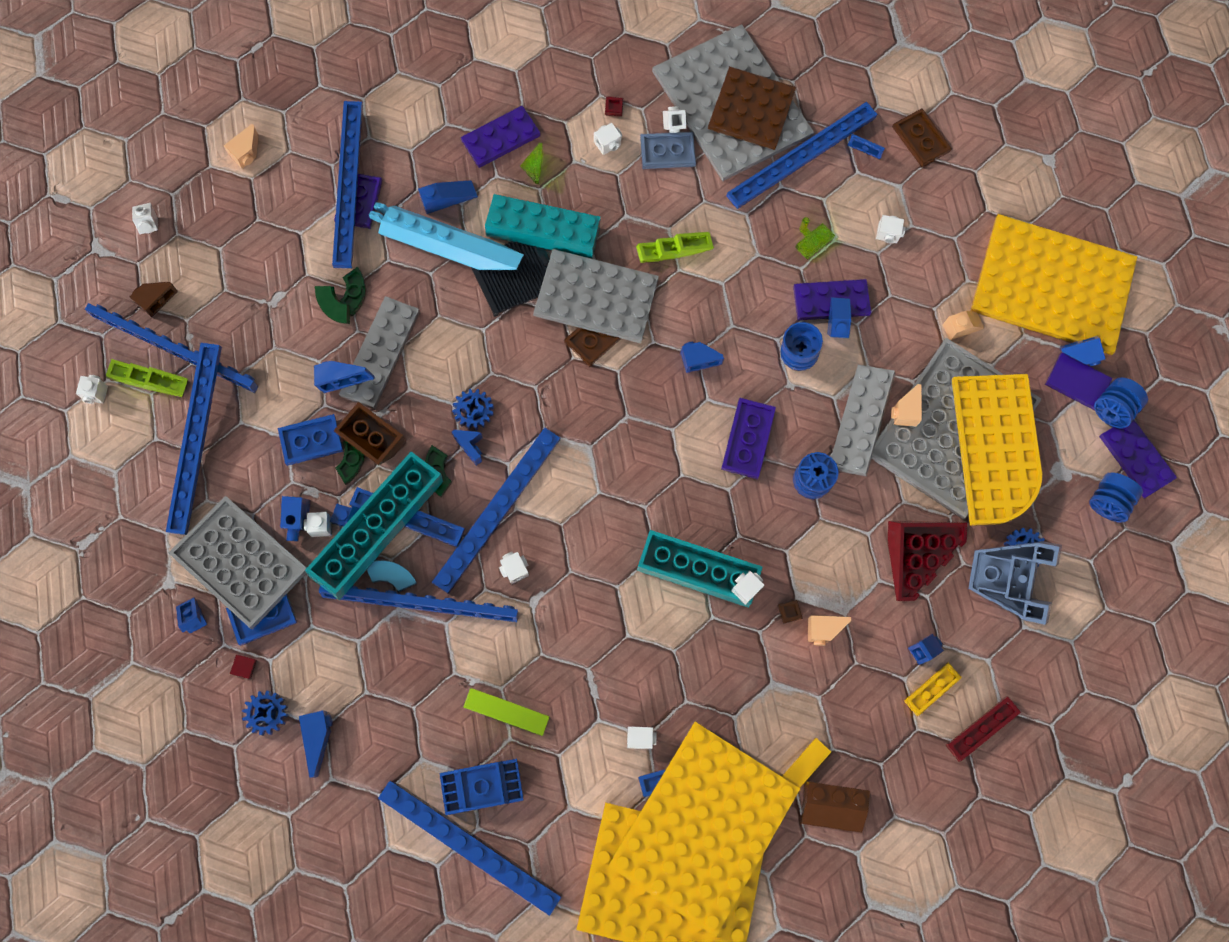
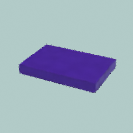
(367, 195)
(1077, 380)

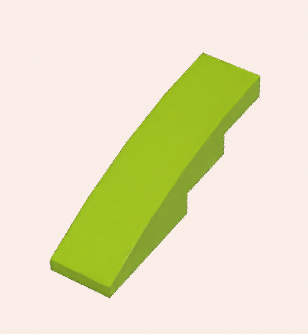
(675, 247)
(146, 378)
(506, 712)

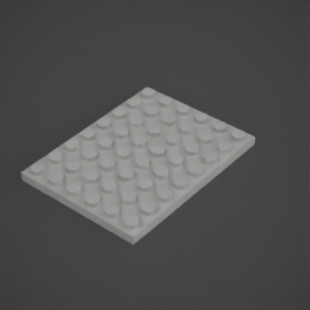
(694, 85)
(930, 452)

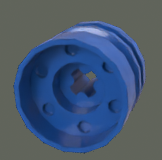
(804, 337)
(1121, 402)
(808, 483)
(1116, 497)

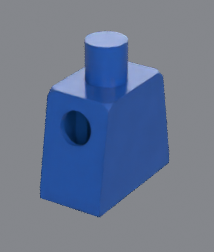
(294, 508)

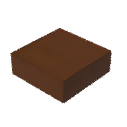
(790, 611)

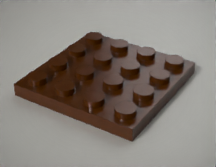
(752, 108)

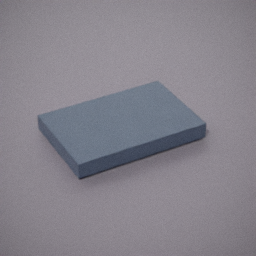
(667, 150)

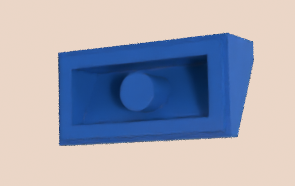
(866, 146)

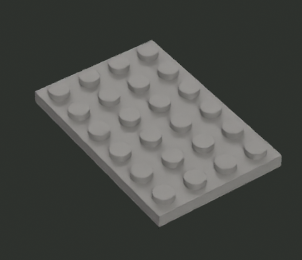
(596, 296)
(238, 562)

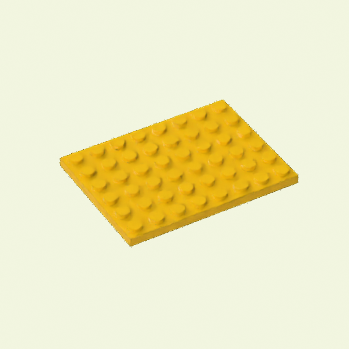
(1054, 283)
(704, 828)
(628, 913)

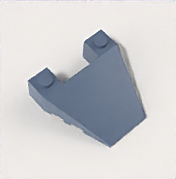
(1009, 575)

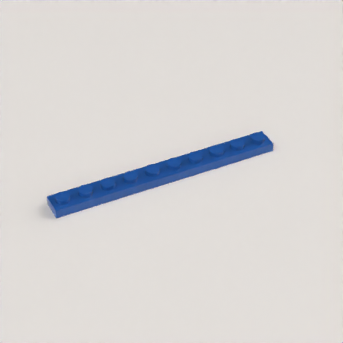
(801, 155)
(347, 185)
(165, 343)
(193, 439)
(496, 511)
(427, 603)
(470, 848)

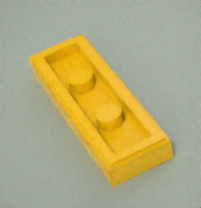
(932, 689)
(806, 763)

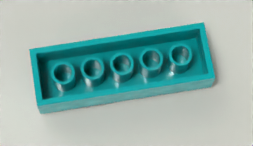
(542, 226)
(694, 566)

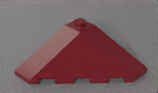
(918, 552)

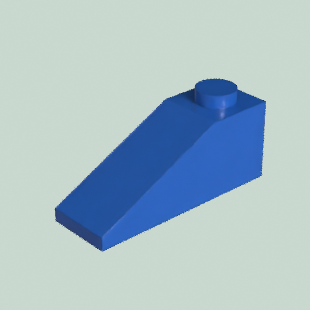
(446, 194)
(336, 375)
(315, 735)

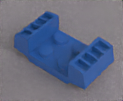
(481, 786)

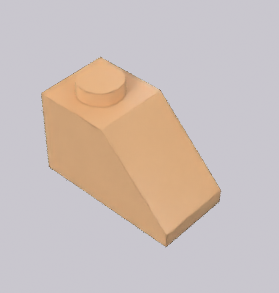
(243, 146)
(962, 324)
(909, 408)
(824, 628)

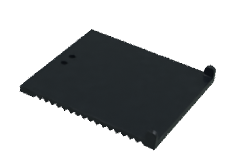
(514, 287)

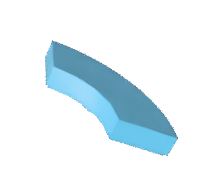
(392, 573)

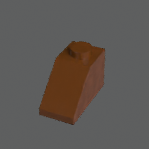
(153, 296)

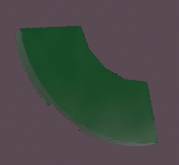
(355, 290)
(332, 305)
(437, 460)
(350, 464)

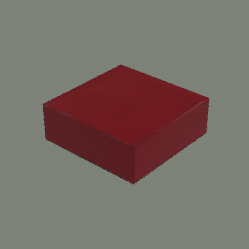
(614, 106)
(243, 666)

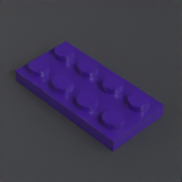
(500, 136)
(814, 299)
(748, 438)
(1138, 457)

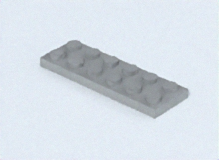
(382, 350)
(862, 419)

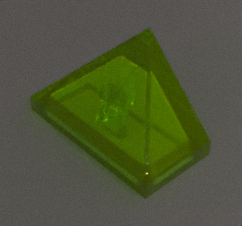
(533, 163)

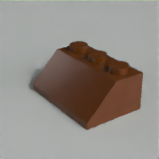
(370, 434)
(834, 806)

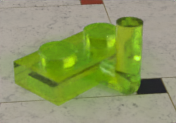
(813, 240)

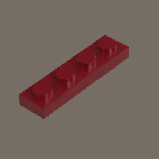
(983, 729)

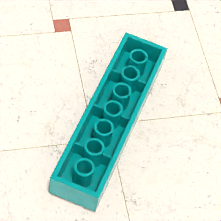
(374, 525)

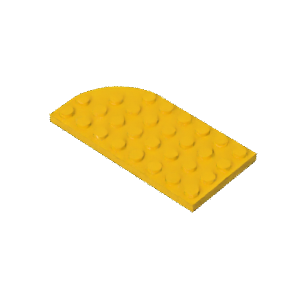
(997, 446)

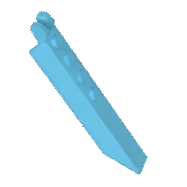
(444, 239)

